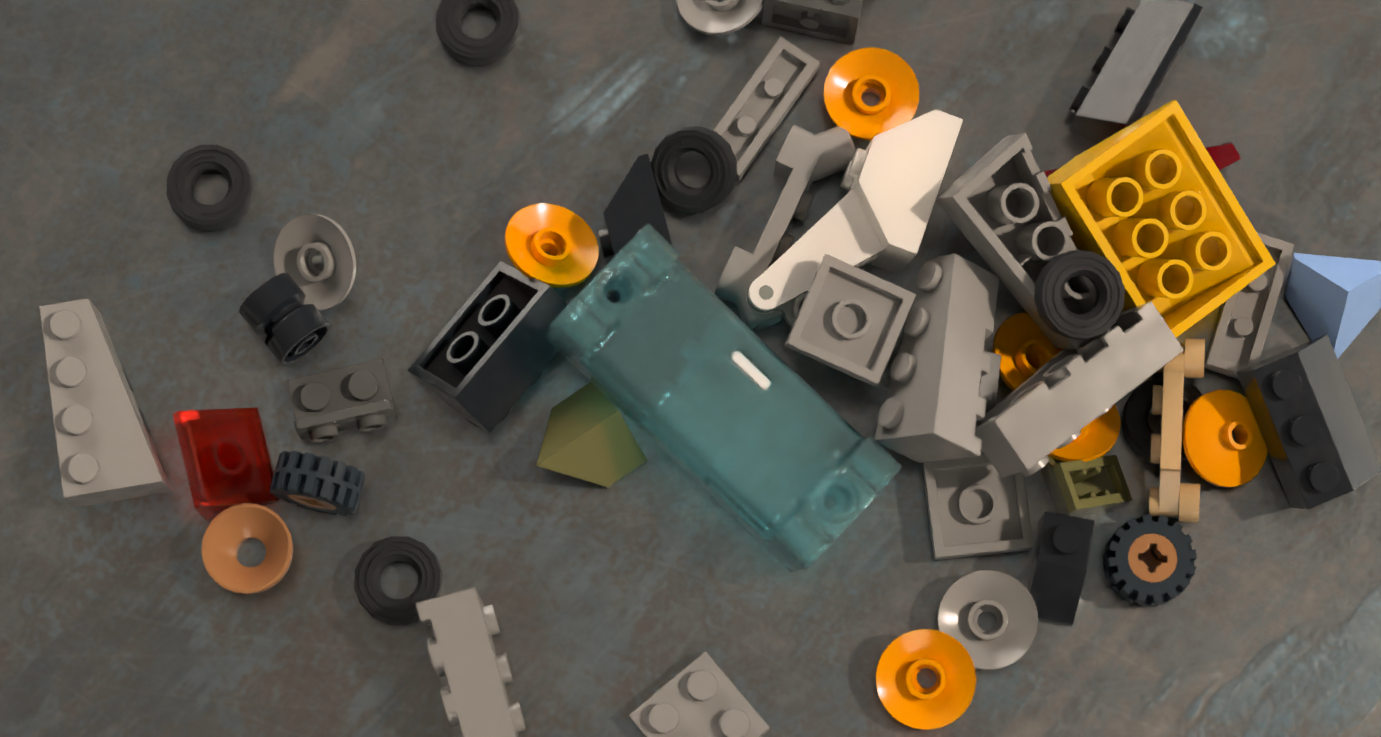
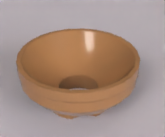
(231, 530)

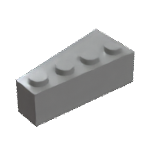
(1016, 226)
(940, 364)
(1074, 391)
(96, 418)
(469, 666)

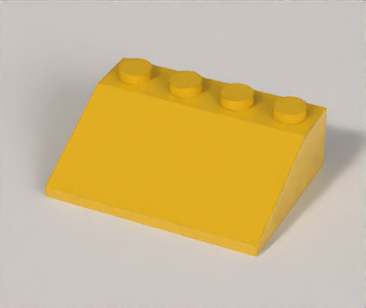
(1161, 218)

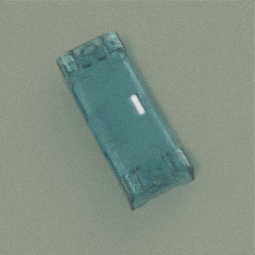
(720, 402)

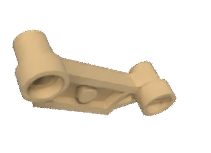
(1173, 497)

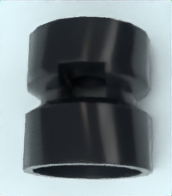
(280, 313)

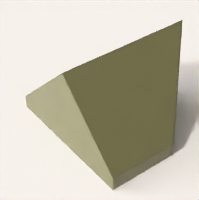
(589, 439)
(1085, 487)

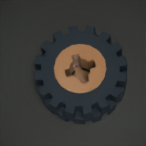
(317, 483)
(1133, 575)

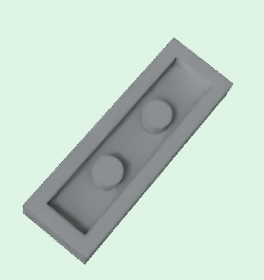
(765, 101)
(1248, 315)

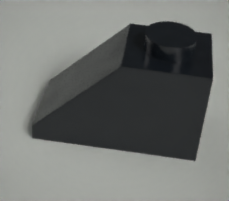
(632, 208)
(1059, 565)

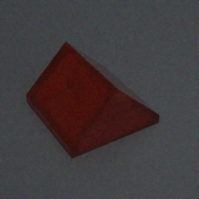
(224, 458)

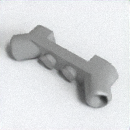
(801, 161)

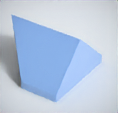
(1334, 296)

